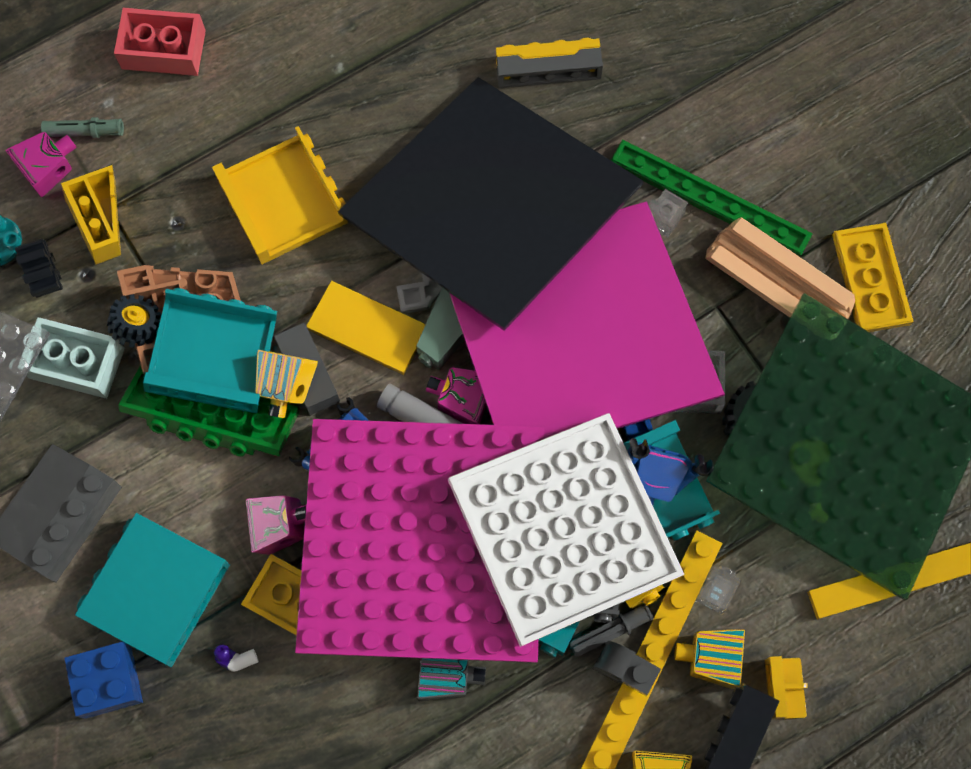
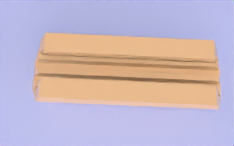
(774, 270)

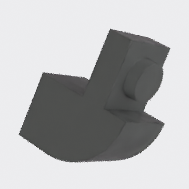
(626, 667)

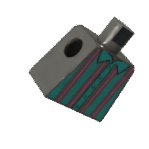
(447, 678)

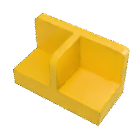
(787, 686)

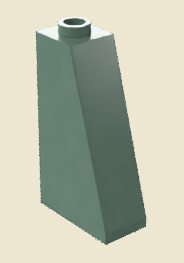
(441, 333)

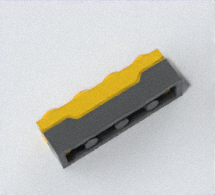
(549, 62)

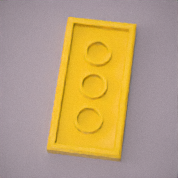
(873, 277)
(366, 327)

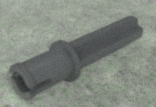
(610, 631)

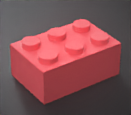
(160, 41)

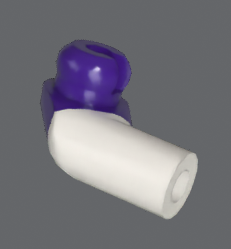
(233, 661)

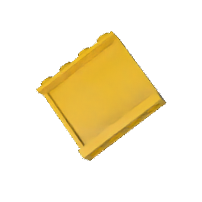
(282, 197)

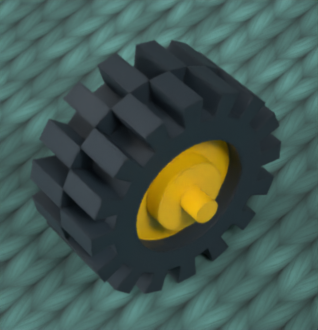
(133, 320)

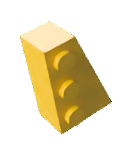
(95, 211)

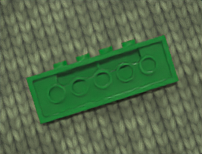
(212, 424)

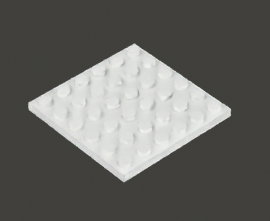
(565, 528)

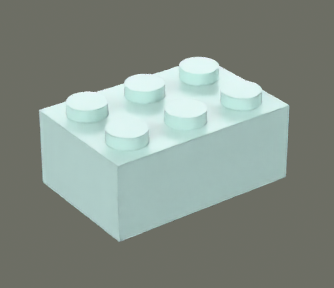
(77, 359)

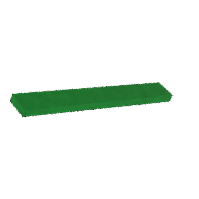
(708, 196)

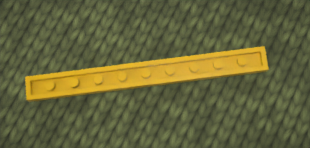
(655, 649)

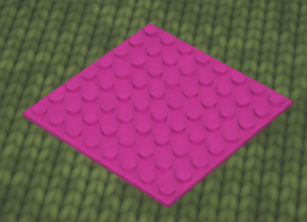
(596, 339)
(390, 549)

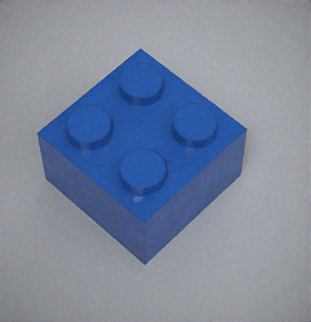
(103, 680)

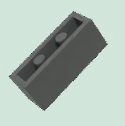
(300, 344)

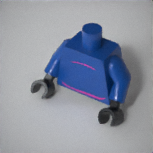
(665, 471)

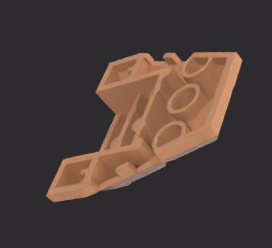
(152, 285)

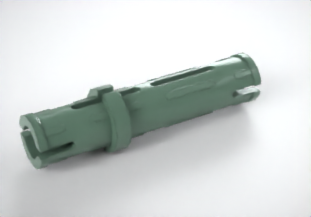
(74, 128)

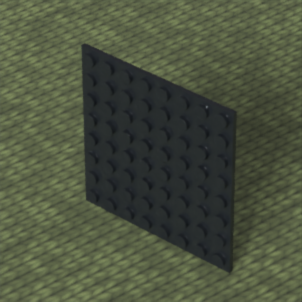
(491, 201)

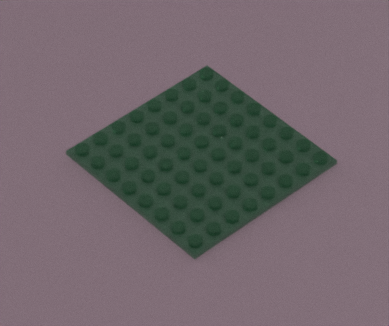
(849, 446)

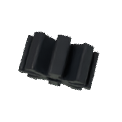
(38, 268)

